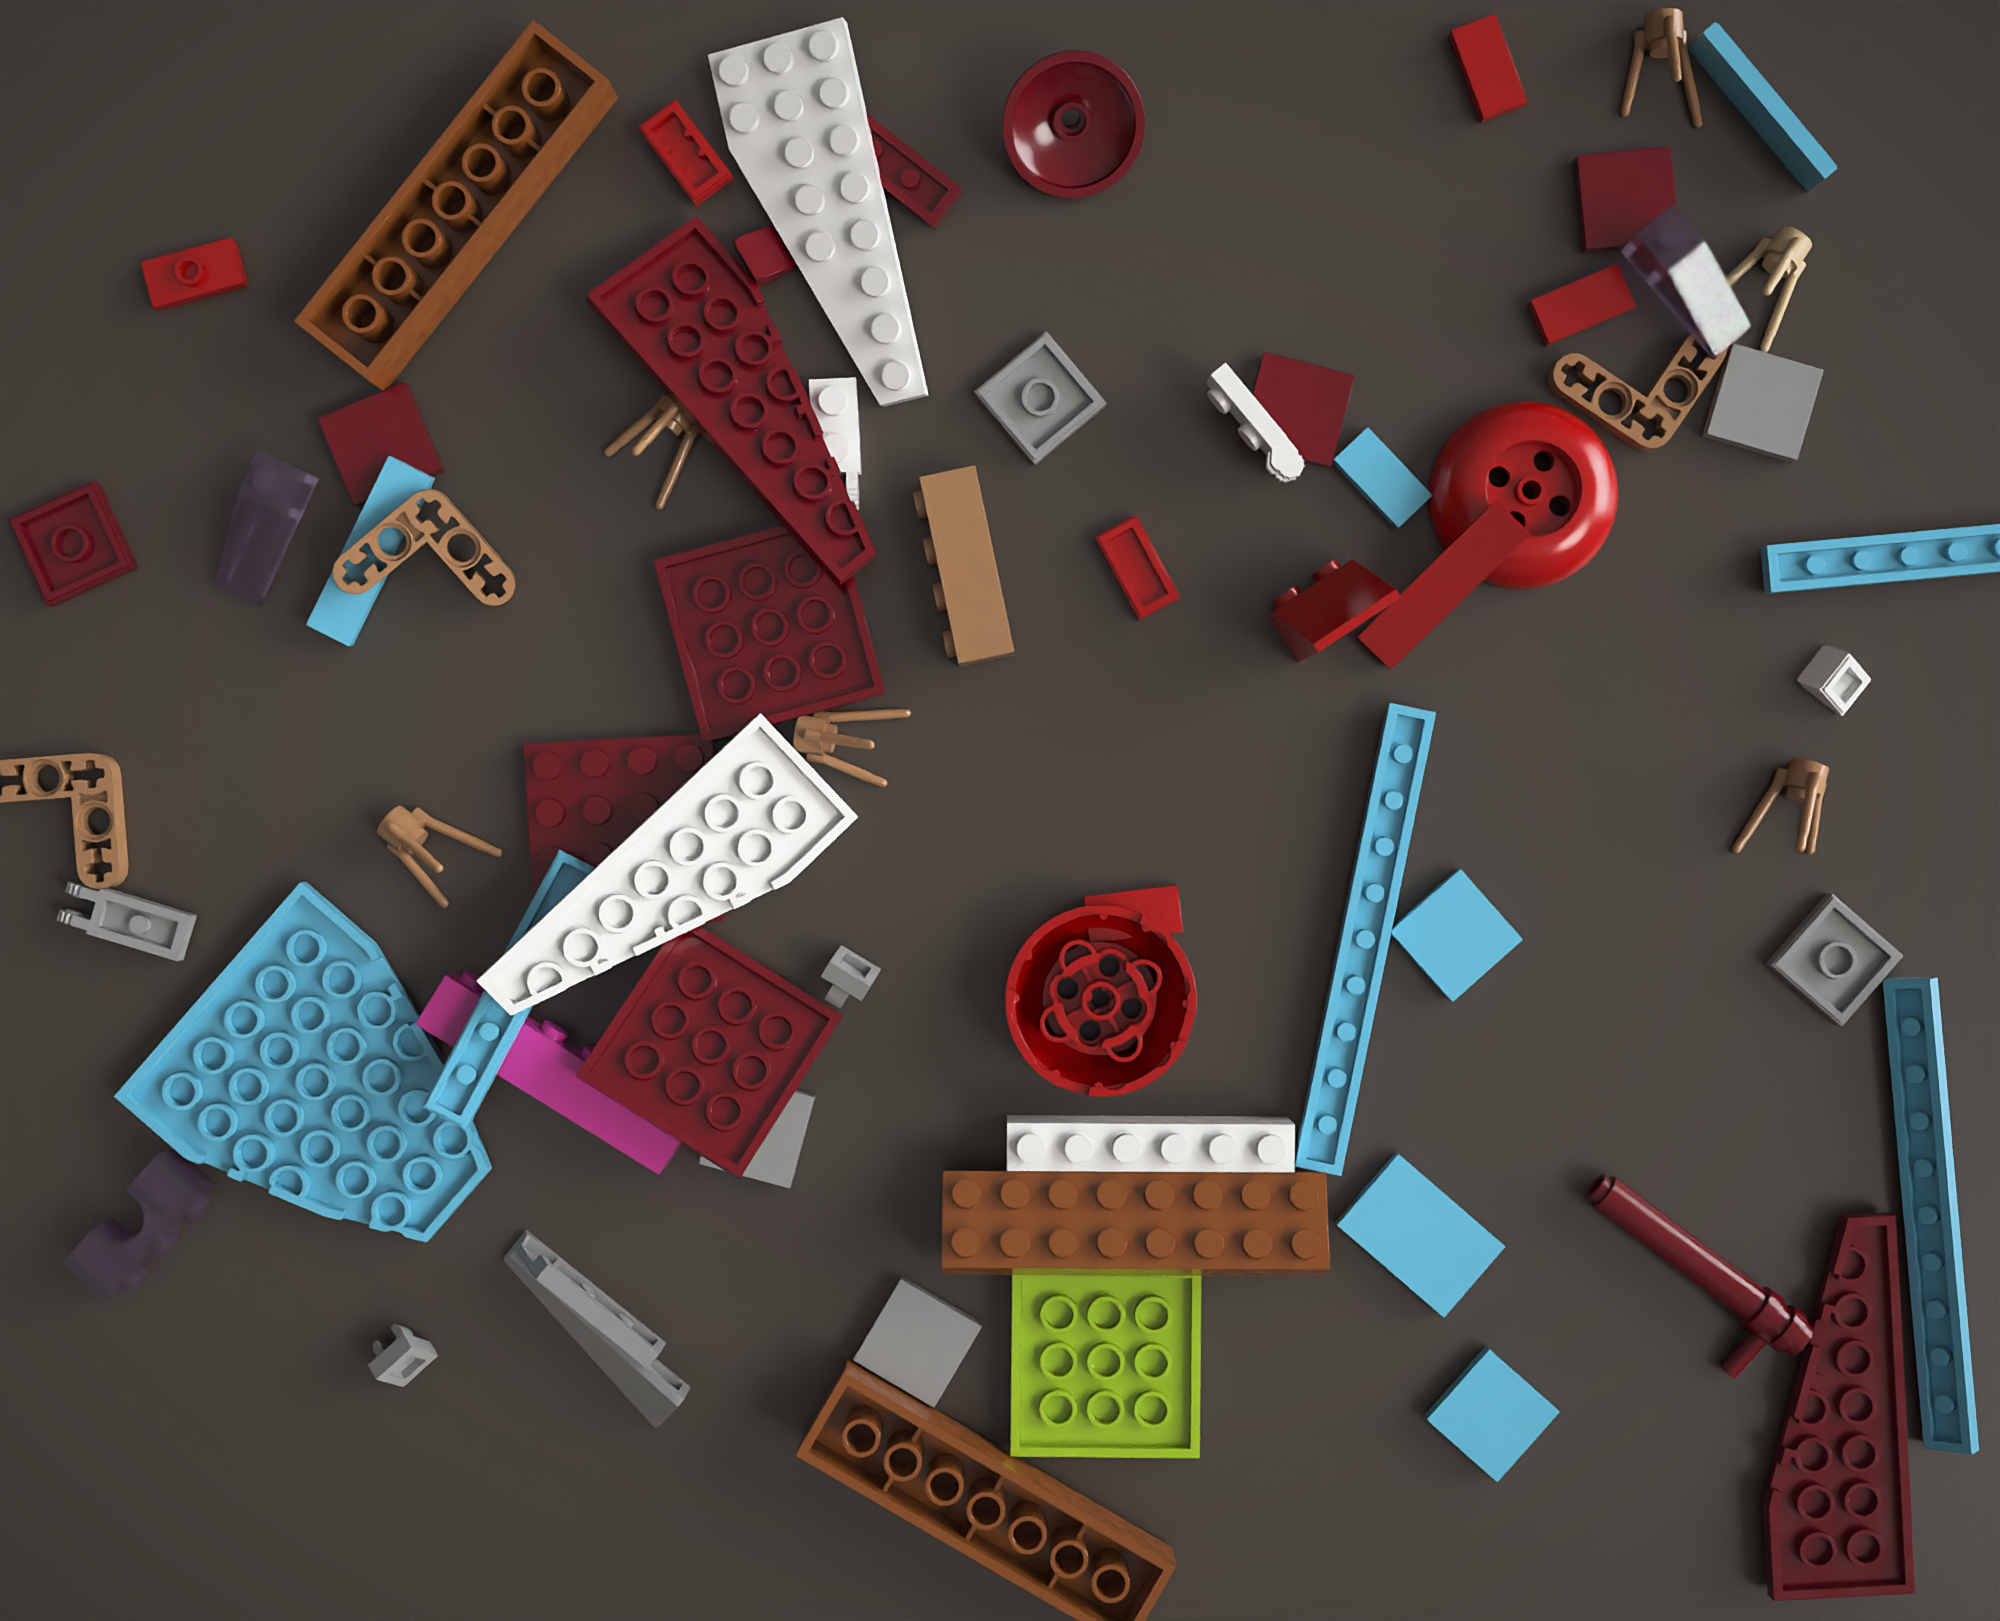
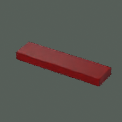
(1444, 584)

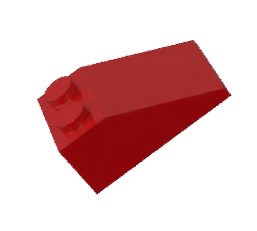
(1330, 608)

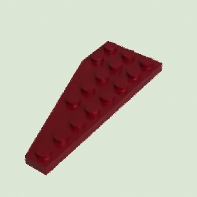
(721, 360)
(1841, 1466)

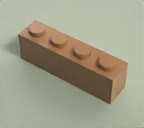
(966, 566)

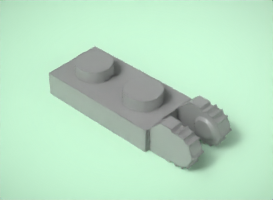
(131, 921)

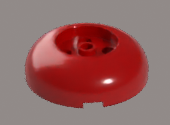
(1578, 475)
(1127, 1050)

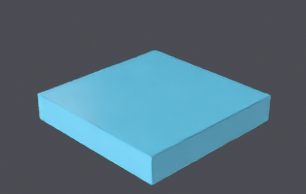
(1455, 935)
(1491, 1413)

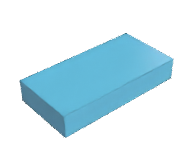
(1381, 478)

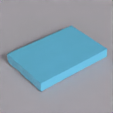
(1419, 1234)

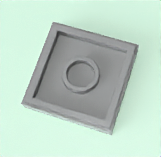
(1040, 398)
(1762, 403)
(1834, 959)
(781, 1149)
(917, 1341)

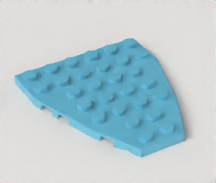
(312, 1079)

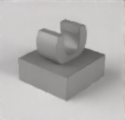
(849, 976)
(401, 1359)

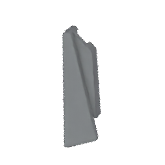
(602, 1328)

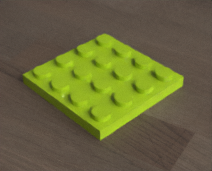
(1105, 1366)

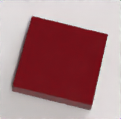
(1621, 194)
(1305, 404)
(372, 430)
(73, 544)

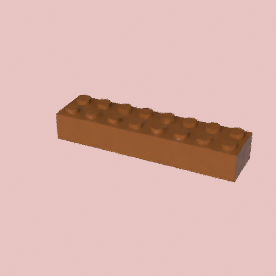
(458, 206)
(1135, 1223)
(984, 1500)

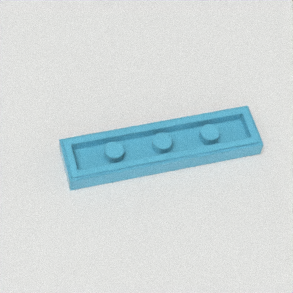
(1762, 107)
(342, 613)

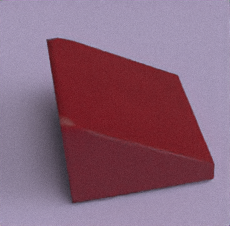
(764, 255)

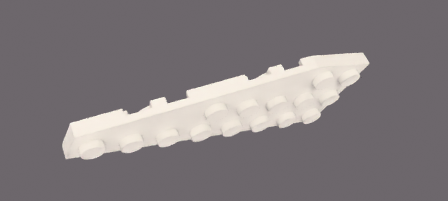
(810, 157)
(711, 847)

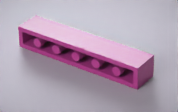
(546, 1068)

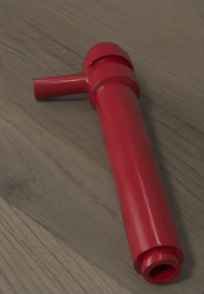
(1758, 1308)

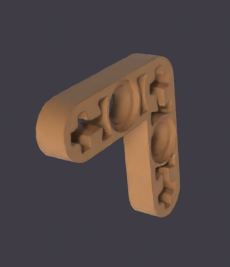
(1651, 406)
(416, 535)
(85, 798)

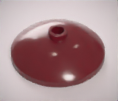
(1080, 156)

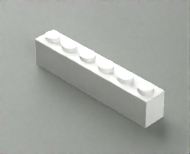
(1150, 1143)

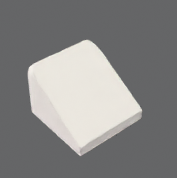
(1834, 678)

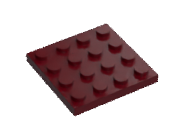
(765, 632)
(600, 791)
(710, 1048)

